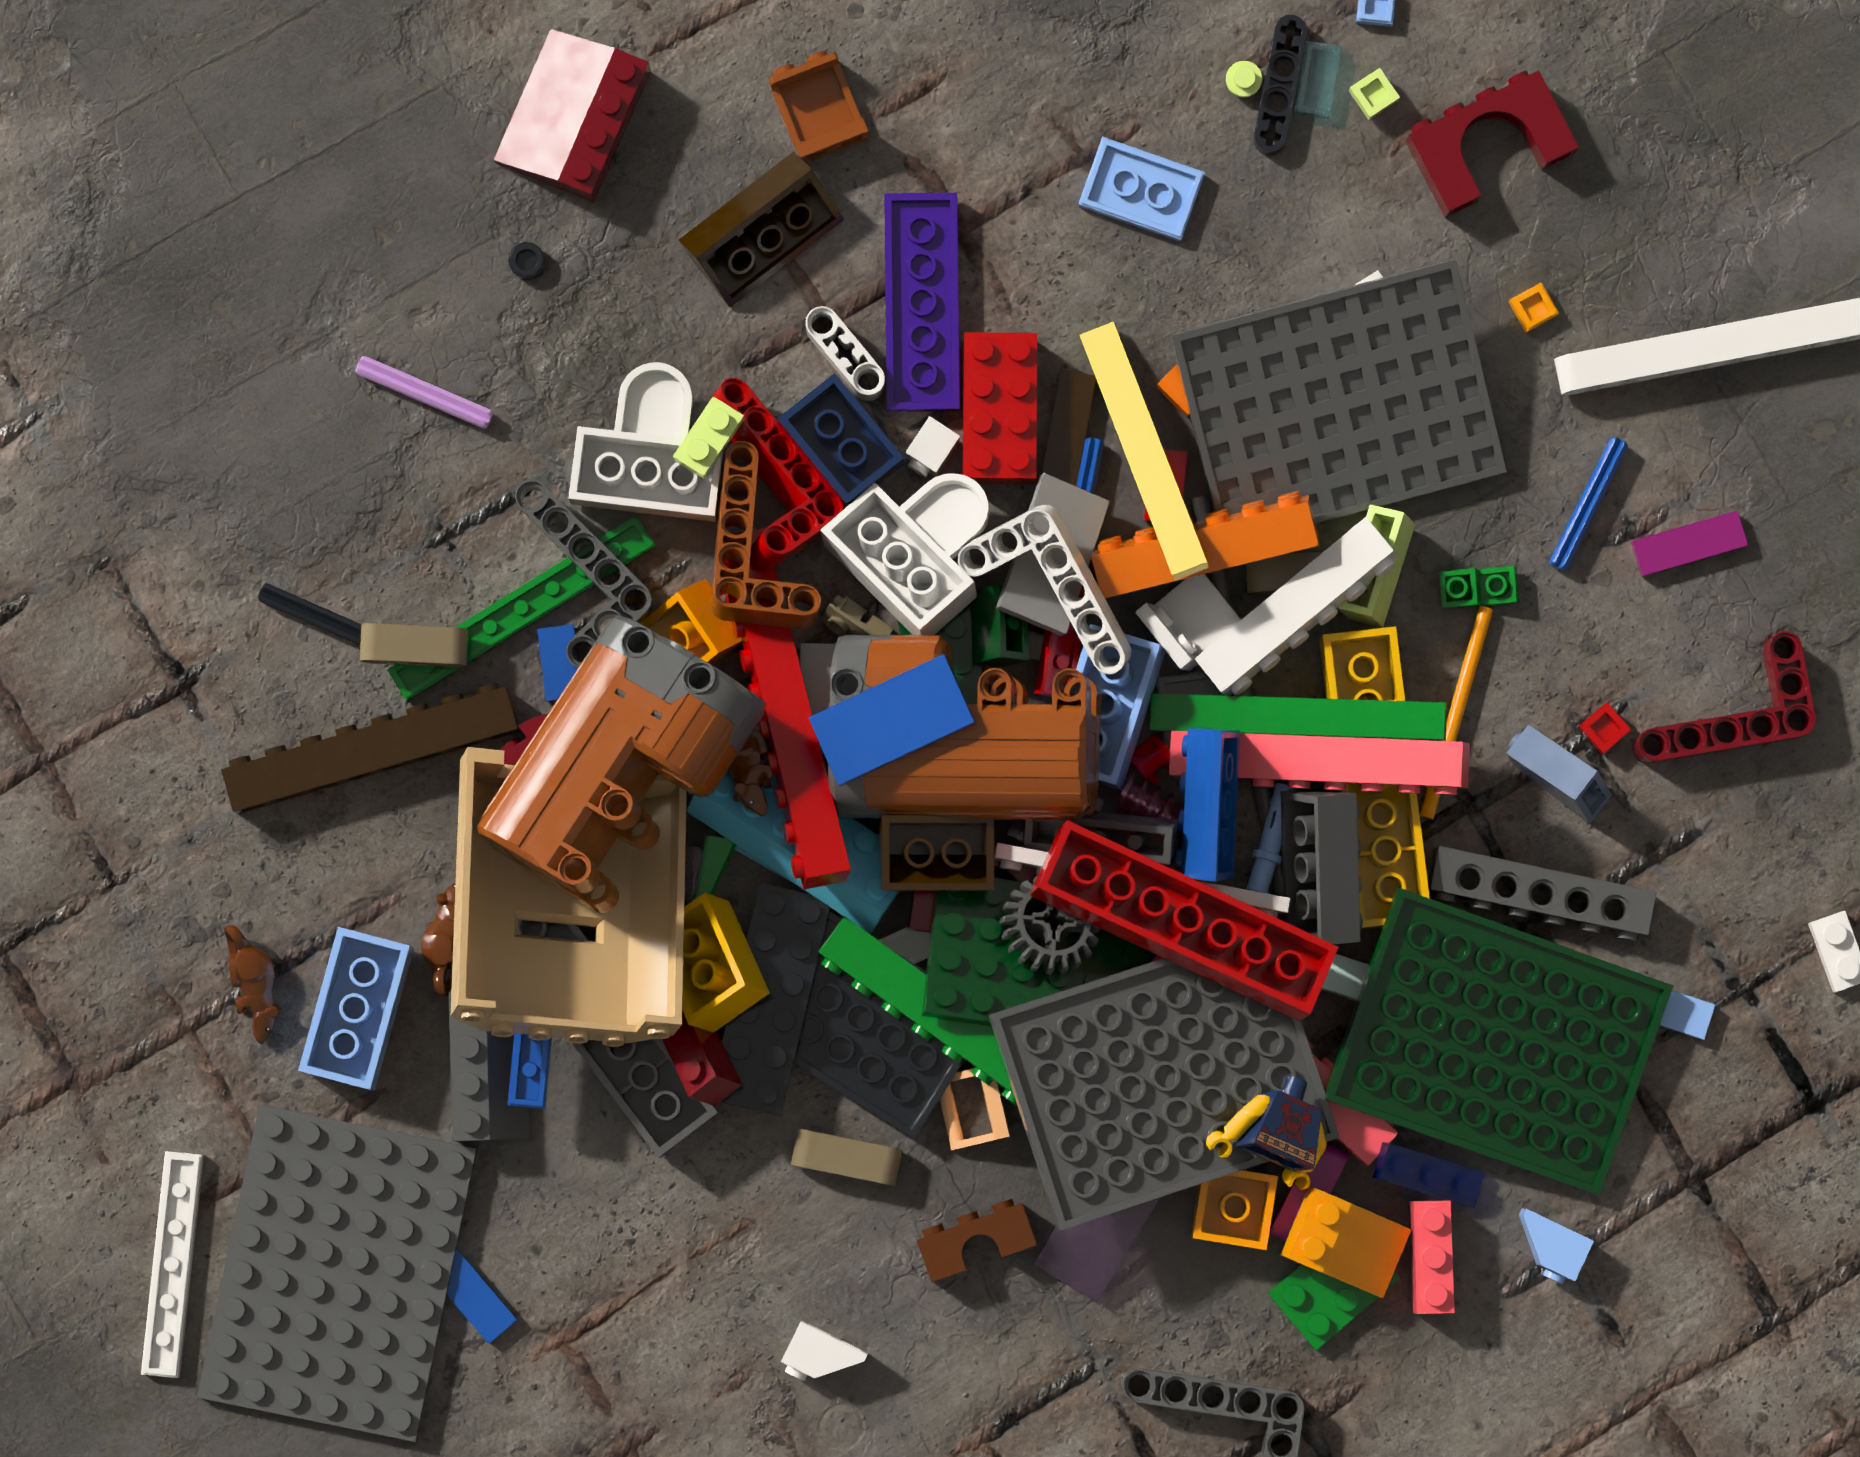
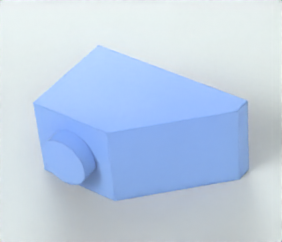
(1555, 1246)

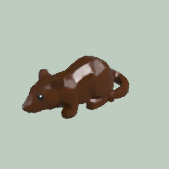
(750, 773)
(438, 942)
(255, 975)

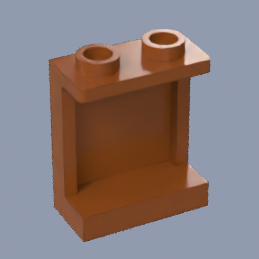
(817, 106)

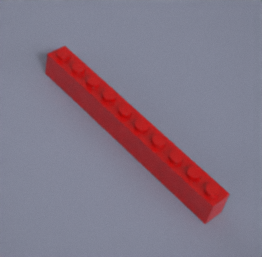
(792, 746)

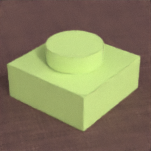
(1374, 94)

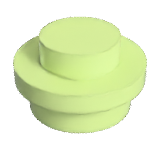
(1243, 79)

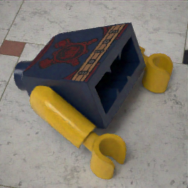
(1279, 1130)

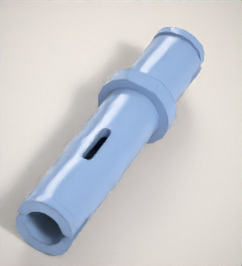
(1269, 847)

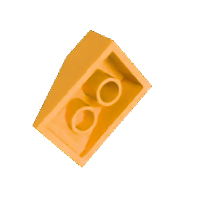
(1345, 1242)

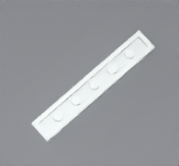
(172, 1264)

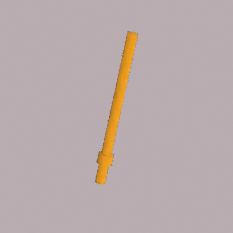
(1461, 696)

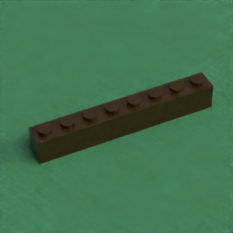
(371, 749)

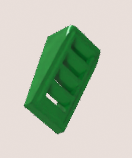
(714, 861)

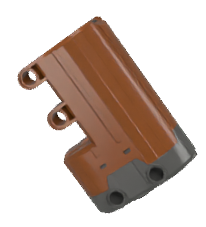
(622, 720)
(1007, 766)

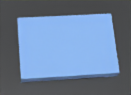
(1141, 189)

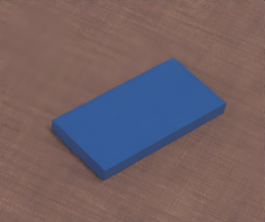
(892, 720)

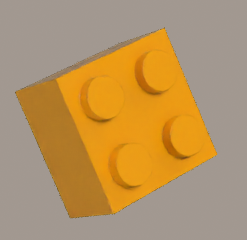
(1235, 1209)

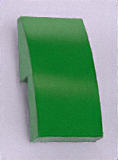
(1479, 587)

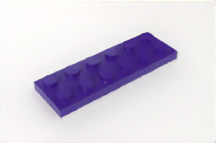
(921, 302)

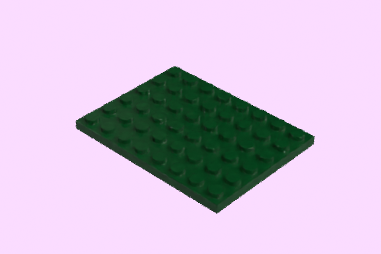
(1498, 1041)

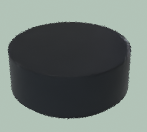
(527, 261)

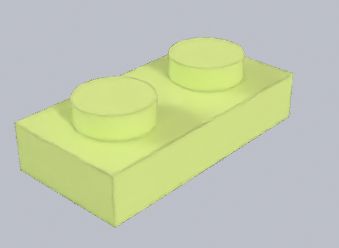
(708, 437)

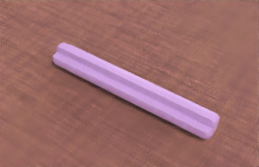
(424, 392)

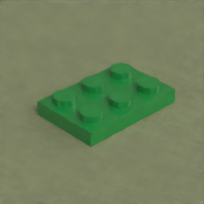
(1320, 1303)

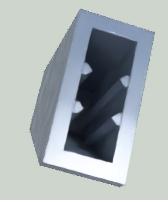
(1559, 773)

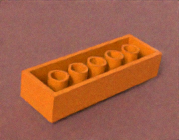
(1224, 538)

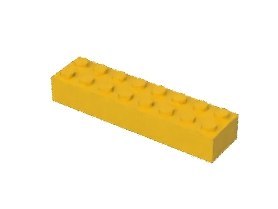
(1389, 825)

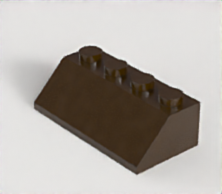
(761, 229)

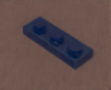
(1428, 1174)

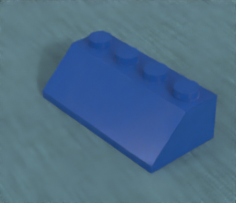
(1209, 803)

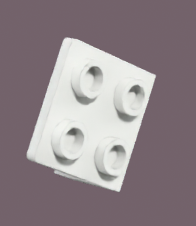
(1189, 619)

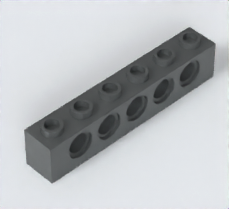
(1635, 902)

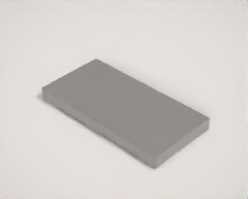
(1026, 588)

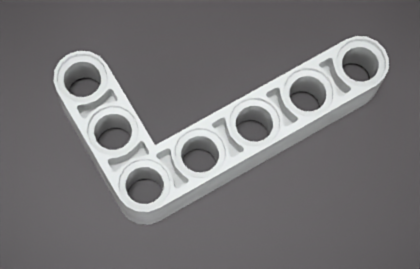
(1059, 577)

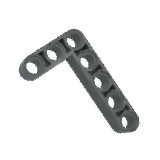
(591, 567)
(1229, 1403)

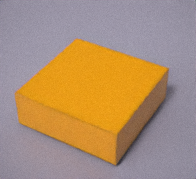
(1533, 307)

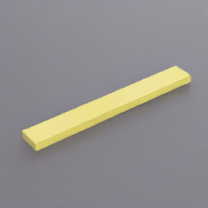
(1144, 451)

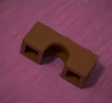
(943, 1248)

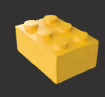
(717, 965)

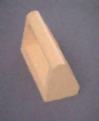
(994, 1109)

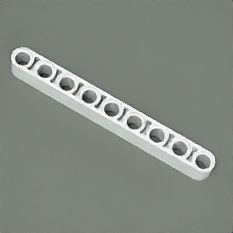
(1708, 347)

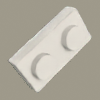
(1837, 950)

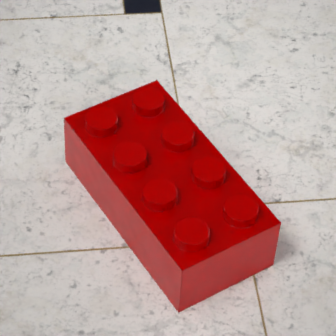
(1000, 408)

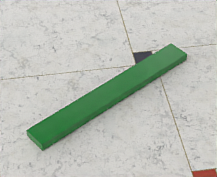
(528, 605)
(1300, 716)

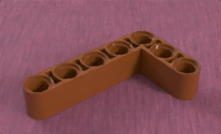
(738, 548)

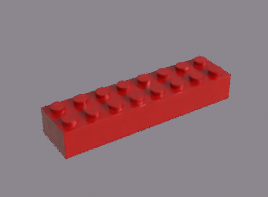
(1184, 921)

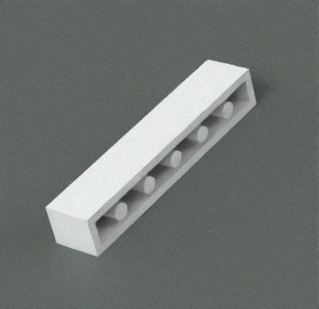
(1297, 607)

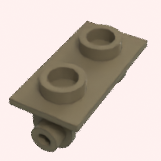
(845, 616)

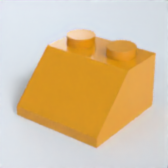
(692, 624)

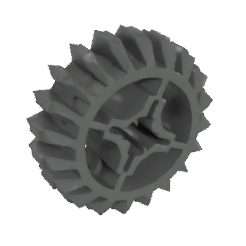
(1046, 954)

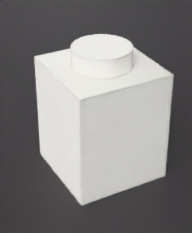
(931, 448)

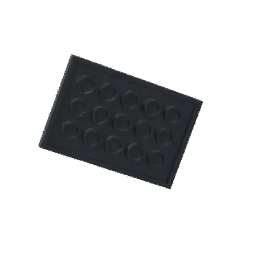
(871, 1053)

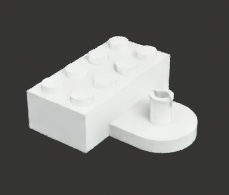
(635, 463)
(910, 549)

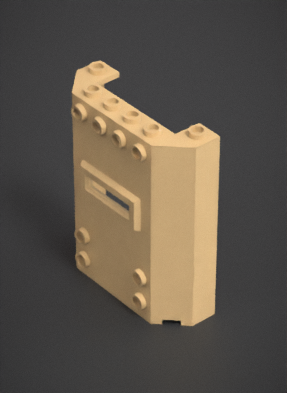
(548, 987)

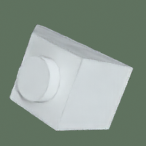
(818, 1353)

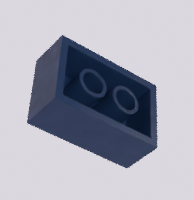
(841, 439)

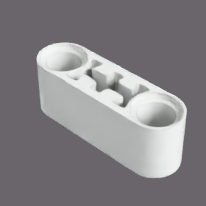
(847, 341)

